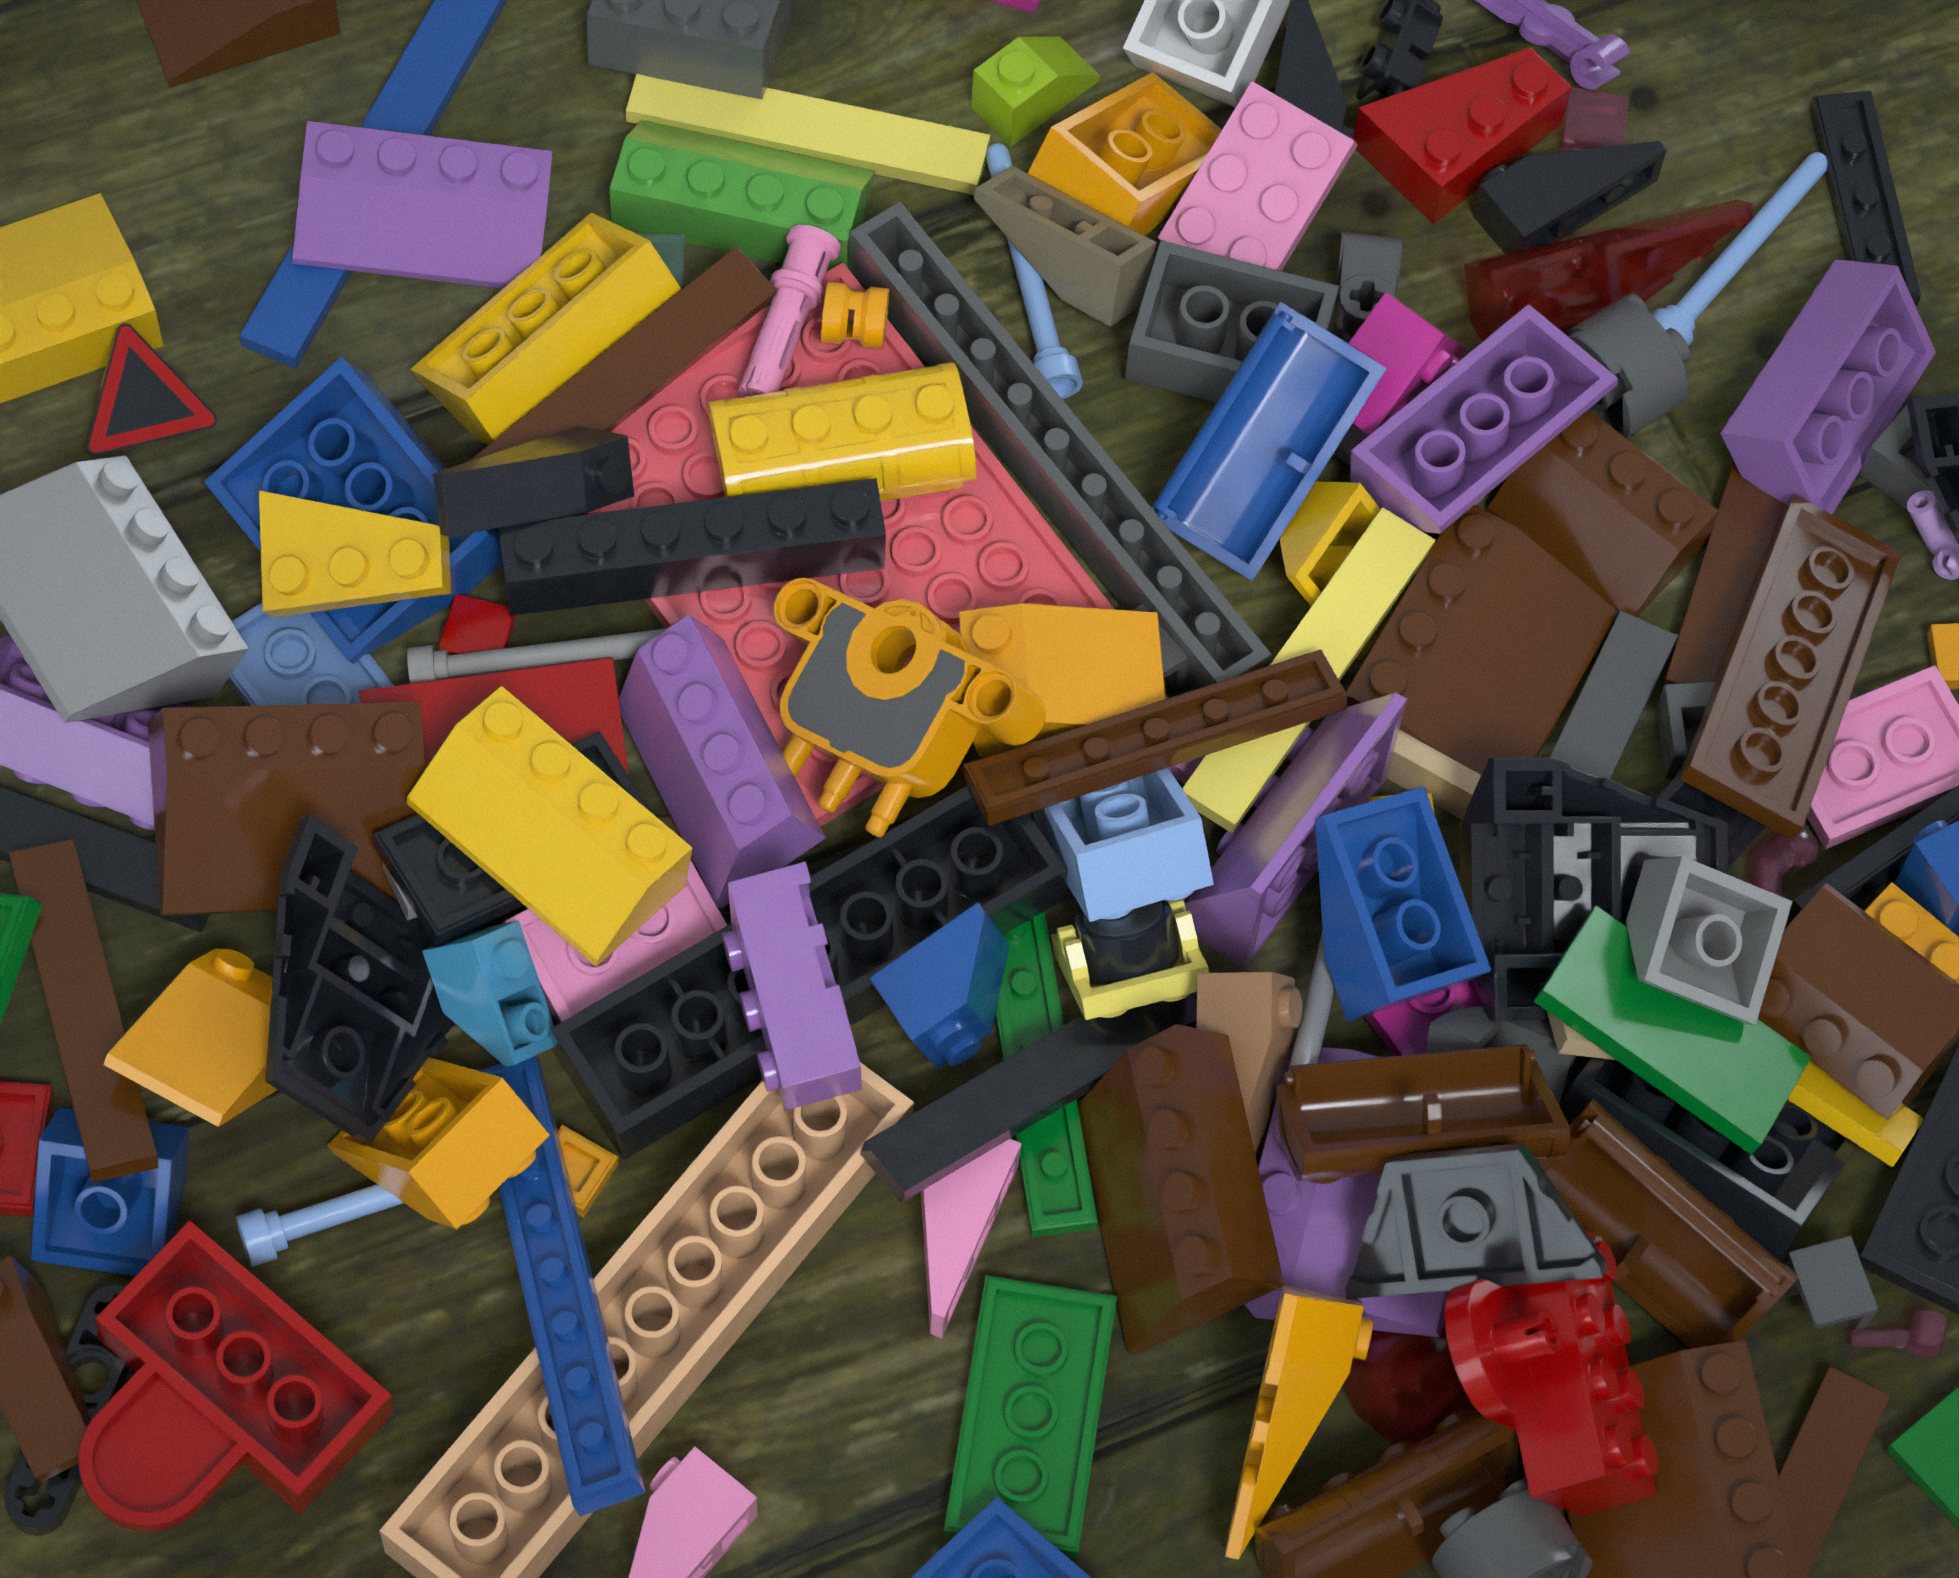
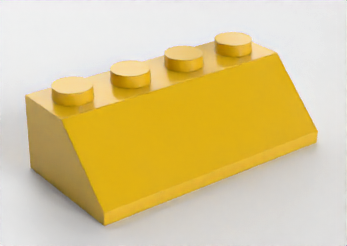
(546, 326)
(550, 826)

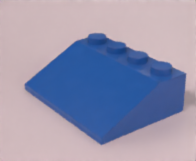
(353, 451)

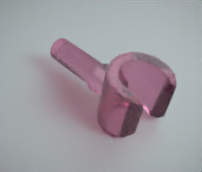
(1922, 1339)

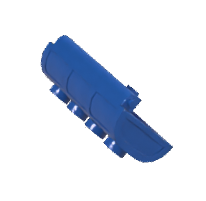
(1267, 440)

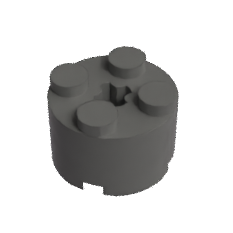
(1641, 357)
(1511, 1541)

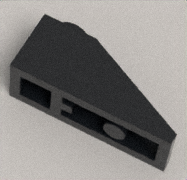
(1307, 72)
(1561, 192)
(535, 481)

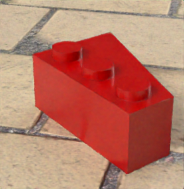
(1457, 129)

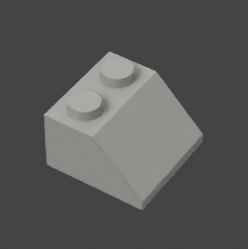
(1705, 935)

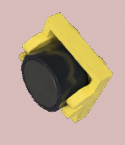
(1130, 959)

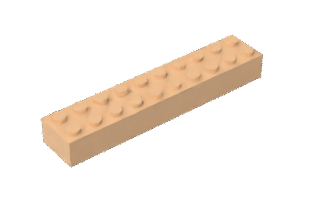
(670, 1314)

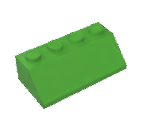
(733, 192)

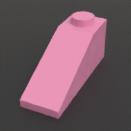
(957, 1223)
(691, 1519)

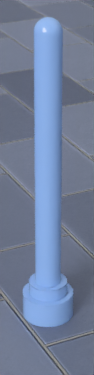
(1742, 248)
(1051, 359)
(268, 1233)

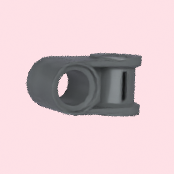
(1364, 273)

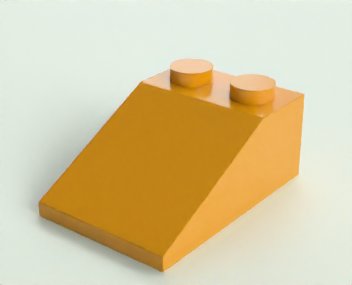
(1128, 153)
(1074, 658)
(204, 1038)
(448, 1143)

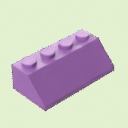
(420, 205)
(1831, 386)
(1479, 422)
(714, 758)
(93, 759)

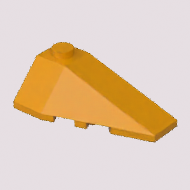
(1303, 1372)

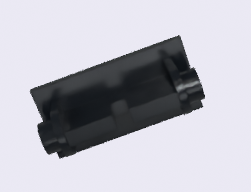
(1405, 27)

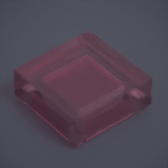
(1594, 119)

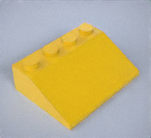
(64, 294)

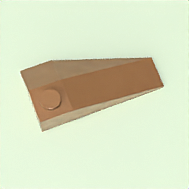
(1260, 1020)

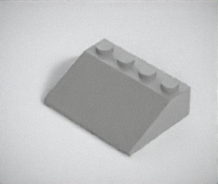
(108, 595)

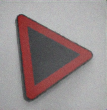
(141, 399)

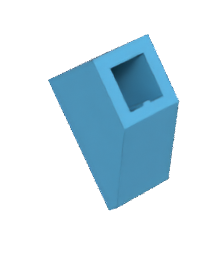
(493, 991)

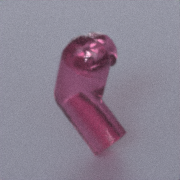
(1779, 856)

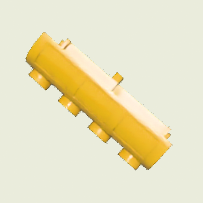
(890, 427)

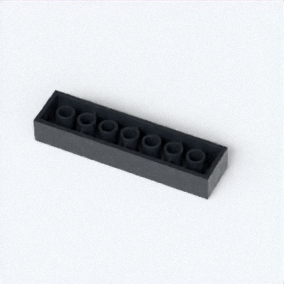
(679, 1031)

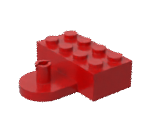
(1561, 1376)
(218, 1386)

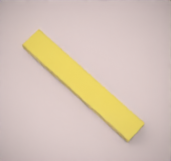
(820, 129)
(1337, 624)

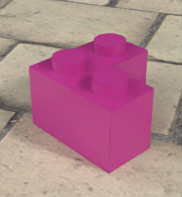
(1409, 349)

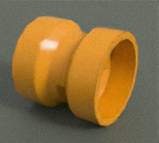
(869, 315)

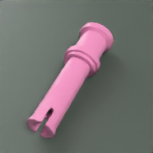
(797, 292)

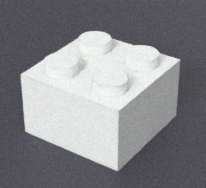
(1205, 43)

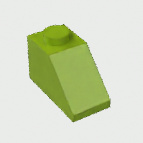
(1028, 84)

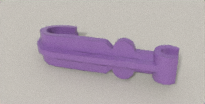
(1556, 29)

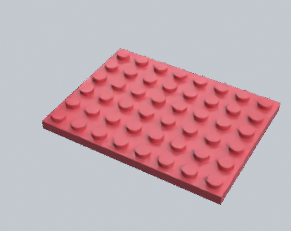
(941, 547)

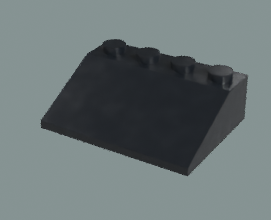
(1762, 1192)

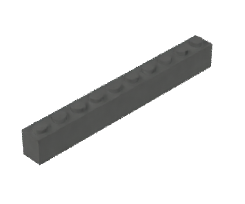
(1052, 448)

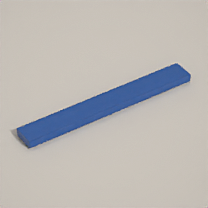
(408, 103)
(567, 1313)

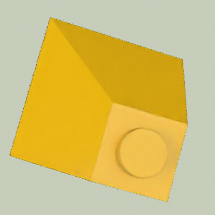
(1323, 536)

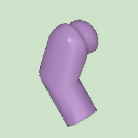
(1935, 533)

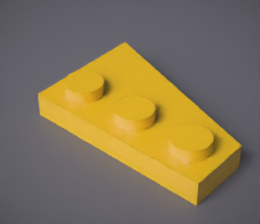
(344, 557)

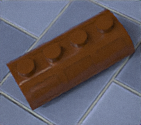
(1363, 1111)
(1667, 1239)
(1393, 1511)

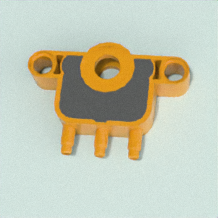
(883, 719)

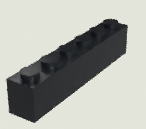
(693, 547)

